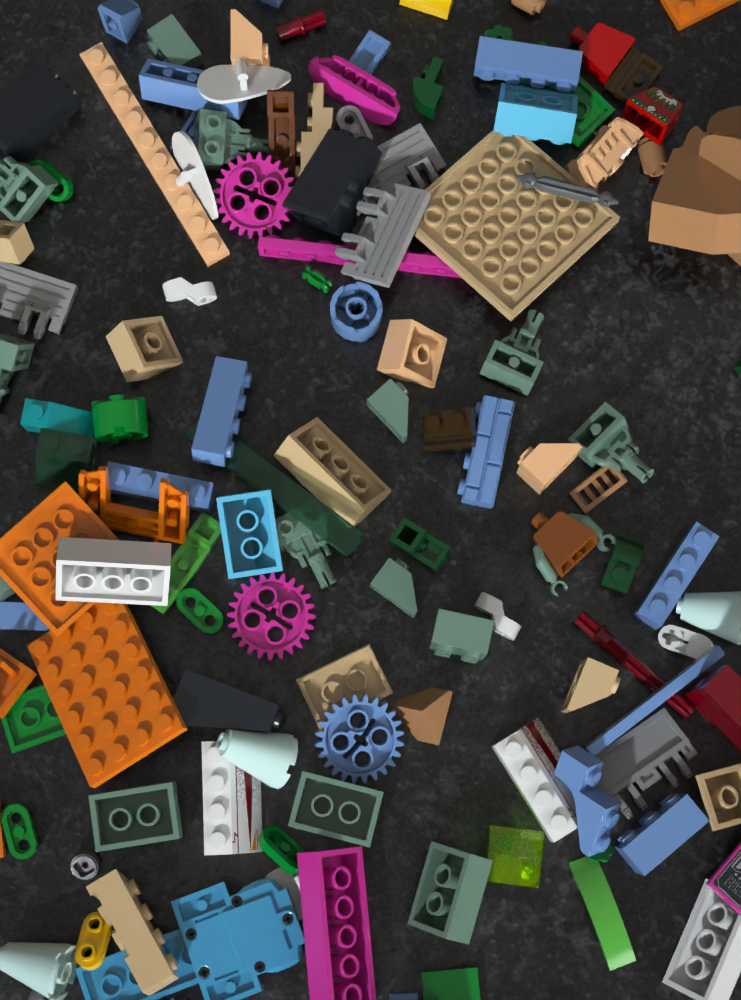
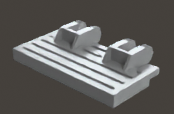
(404, 158)
(385, 239)
(32, 293)
(637, 756)

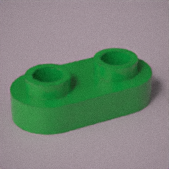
(56, 194)
(200, 612)
(19, 831)
(280, 848)

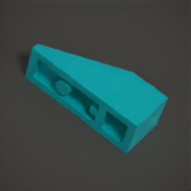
(56, 417)

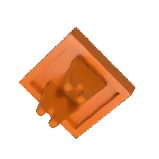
(13, 681)

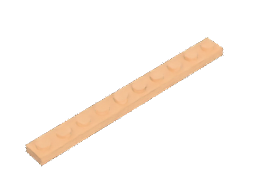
(154, 154)

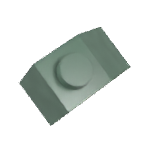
(391, 407)
(396, 585)

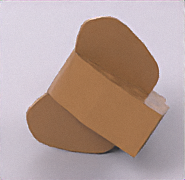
(701, 190)

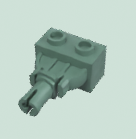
(222, 140)
(23, 189)
(14, 356)
(514, 360)
(609, 443)
(300, 542)

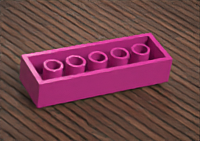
(336, 924)

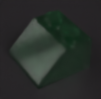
(61, 458)

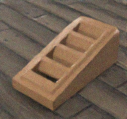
(604, 494)

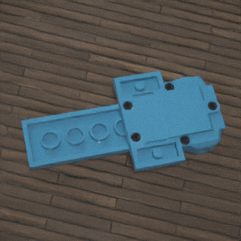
(219, 945)

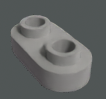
(358, 127)

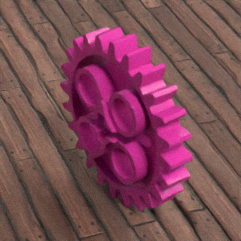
(247, 217)
(258, 637)

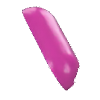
(355, 88)

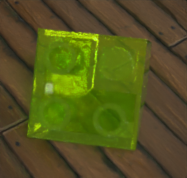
(514, 855)

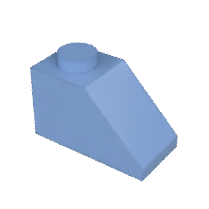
(120, 18)

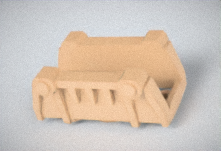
(604, 152)

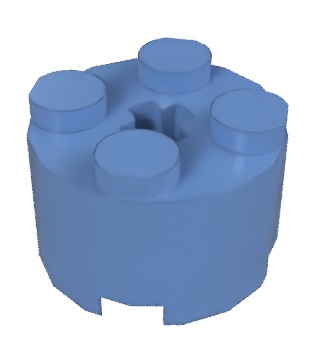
(350, 299)

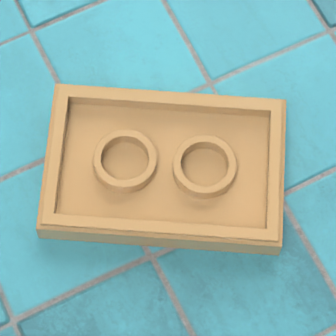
(352, 673)

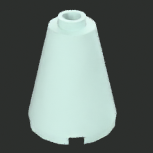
(714, 613)
(260, 753)
(40, 966)

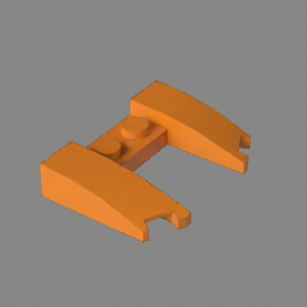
(168, 524)

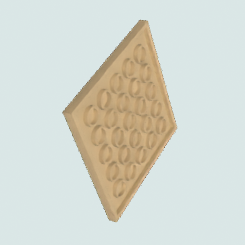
(503, 235)

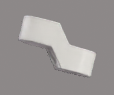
(181, 289)
(494, 608)
(673, 639)

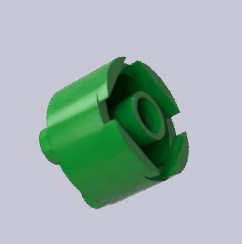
(119, 419)

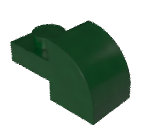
(426, 91)
(419, 544)
(622, 564)

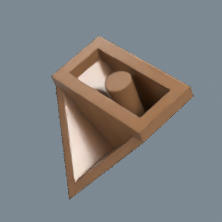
(424, 713)

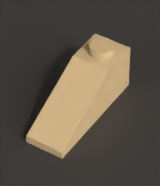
(14, 242)

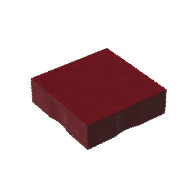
(718, 700)

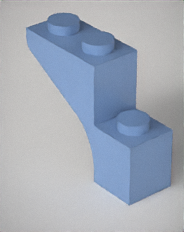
(594, 808)

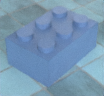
(660, 832)

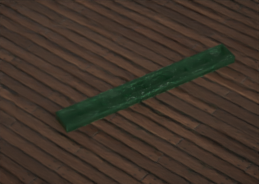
(291, 497)

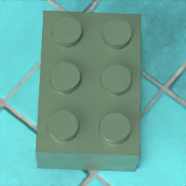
(461, 636)
(335, 809)
(135, 816)
(450, 892)

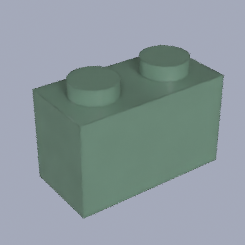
(173, 43)

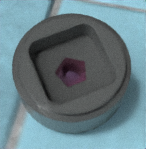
(85, 864)

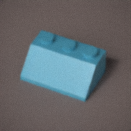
(536, 113)
(249, 534)

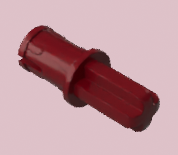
(300, 24)

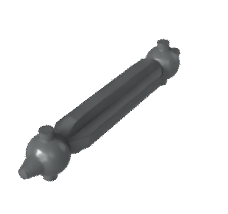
(567, 189)

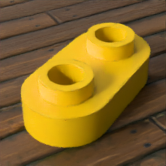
(93, 939)

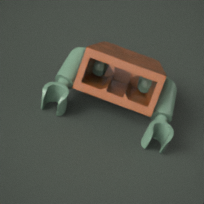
(563, 543)

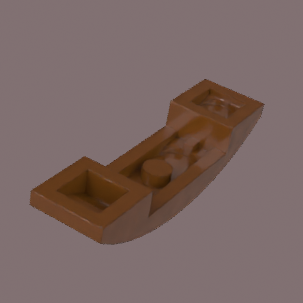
(282, 132)

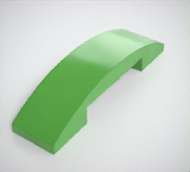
(191, 556)
(603, 912)

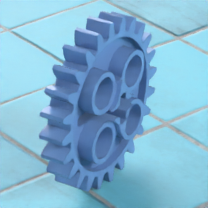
(378, 752)

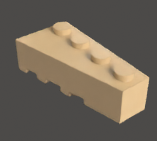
(134, 931)

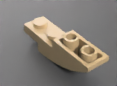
(317, 126)

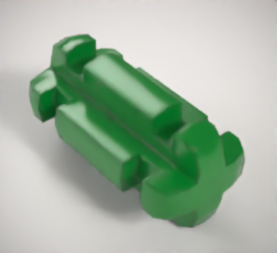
(317, 279)

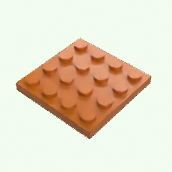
(31, 550)

